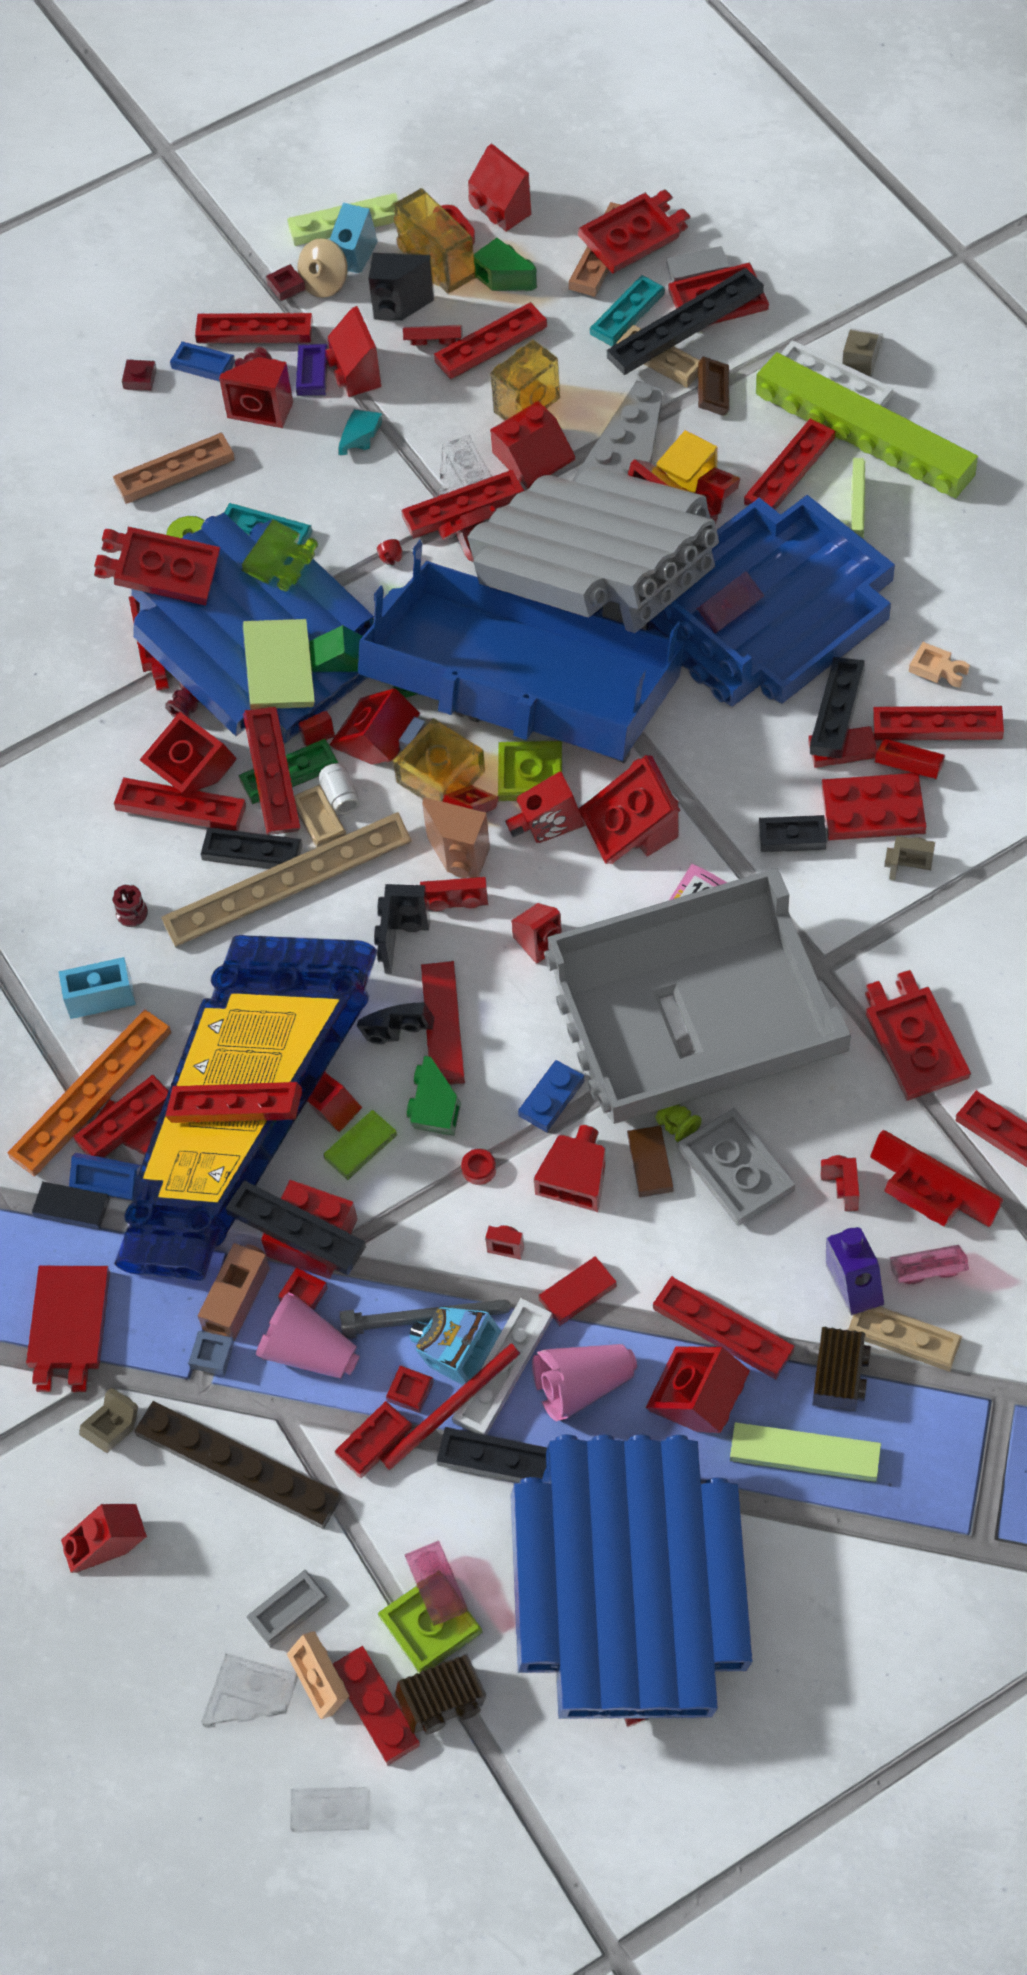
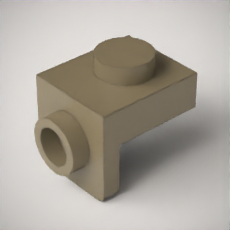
(910, 853)
(111, 1421)

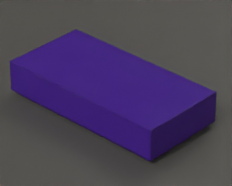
(311, 370)

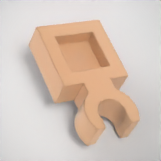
(935, 663)

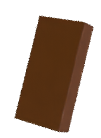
(713, 386)
(650, 1161)

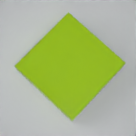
(526, 765)
(418, 1638)

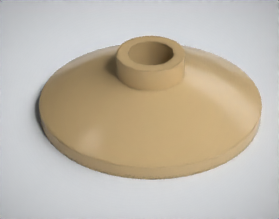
(331, 265)

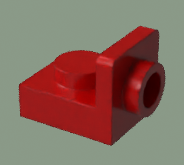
(716, 487)
(846, 1176)

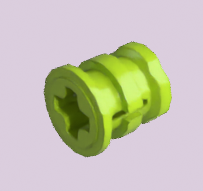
(678, 1121)

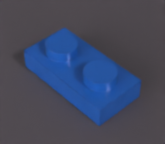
(551, 1096)

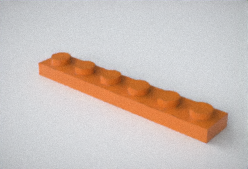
(89, 1093)

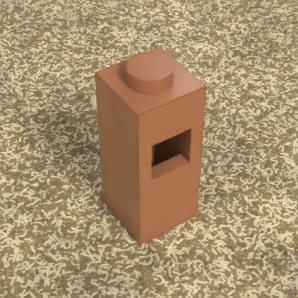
(234, 1290)

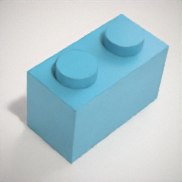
(97, 988)

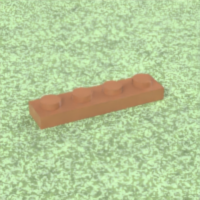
(590, 270)
(173, 468)

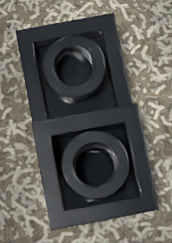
(387, 1023)

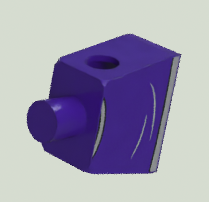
(852, 1257)

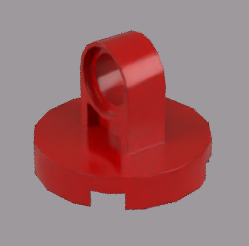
(464, 526)

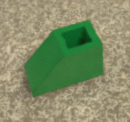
(503, 268)
(435, 1102)

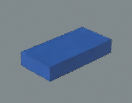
(201, 361)
(104, 1175)

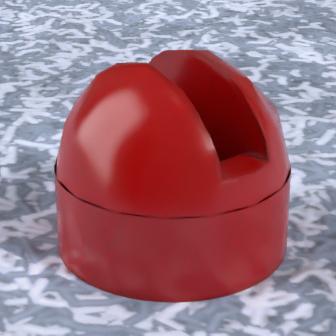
(390, 551)

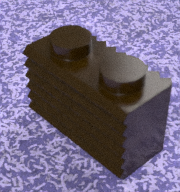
(839, 1369)
(440, 1695)

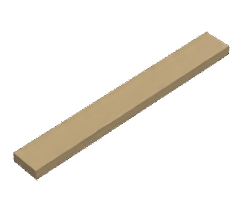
(286, 879)

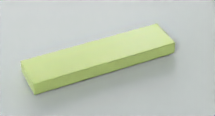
(805, 1452)

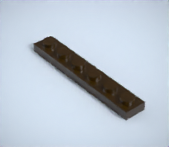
(238, 1464)

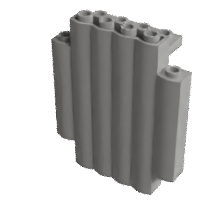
(597, 544)

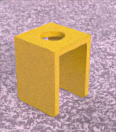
(688, 460)

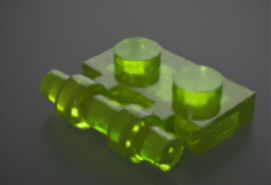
(271, 551)

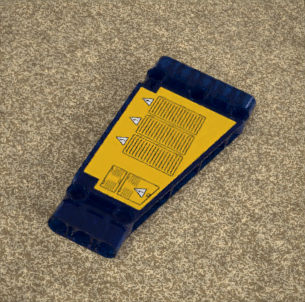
(270, 1019)

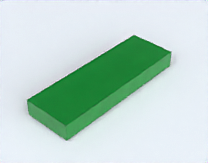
(302, 764)

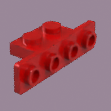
(931, 1185)

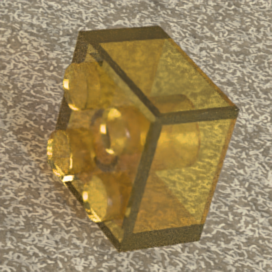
(524, 379)
(438, 762)

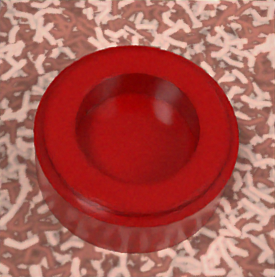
(478, 1166)

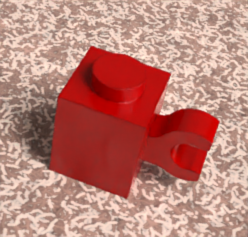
(333, 1102)

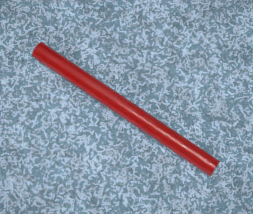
(450, 1406)

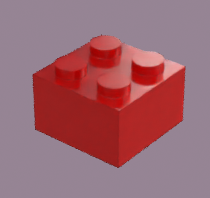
(321, 1204)

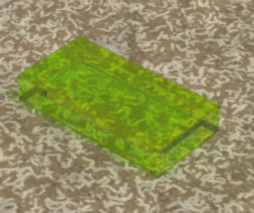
(360, 1144)

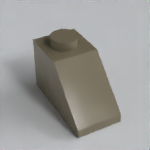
(862, 350)

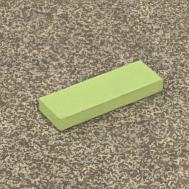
(858, 496)

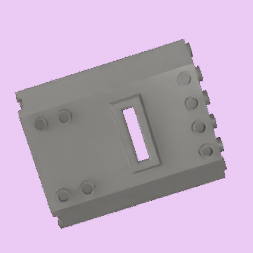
(734, 977)

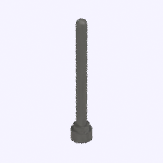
(355, 1323)

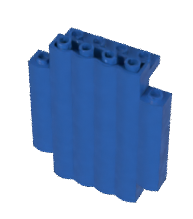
(815, 606)
(206, 643)
(629, 1578)

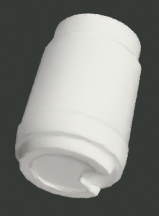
(339, 788)

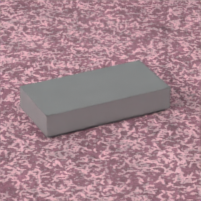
(696, 263)
(287, 1608)

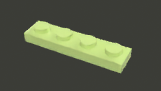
(321, 223)

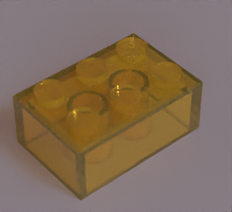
(431, 231)

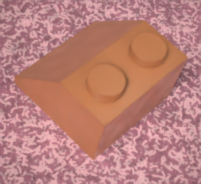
(457, 837)

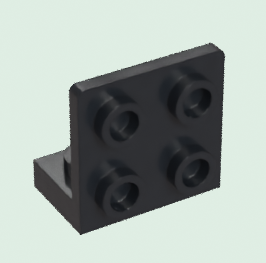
(401, 909)

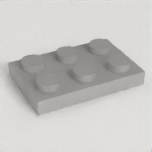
(736, 1166)

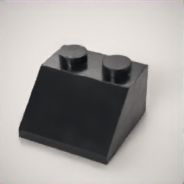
(400, 284)

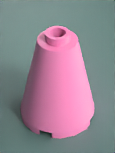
(306, 1341)
(580, 1375)

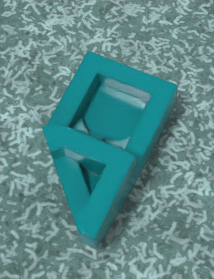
(358, 430)

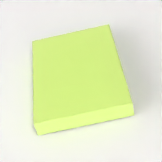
(278, 664)

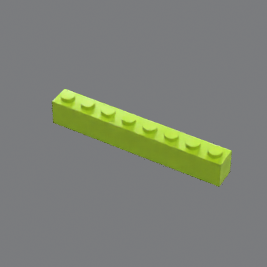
(867, 425)

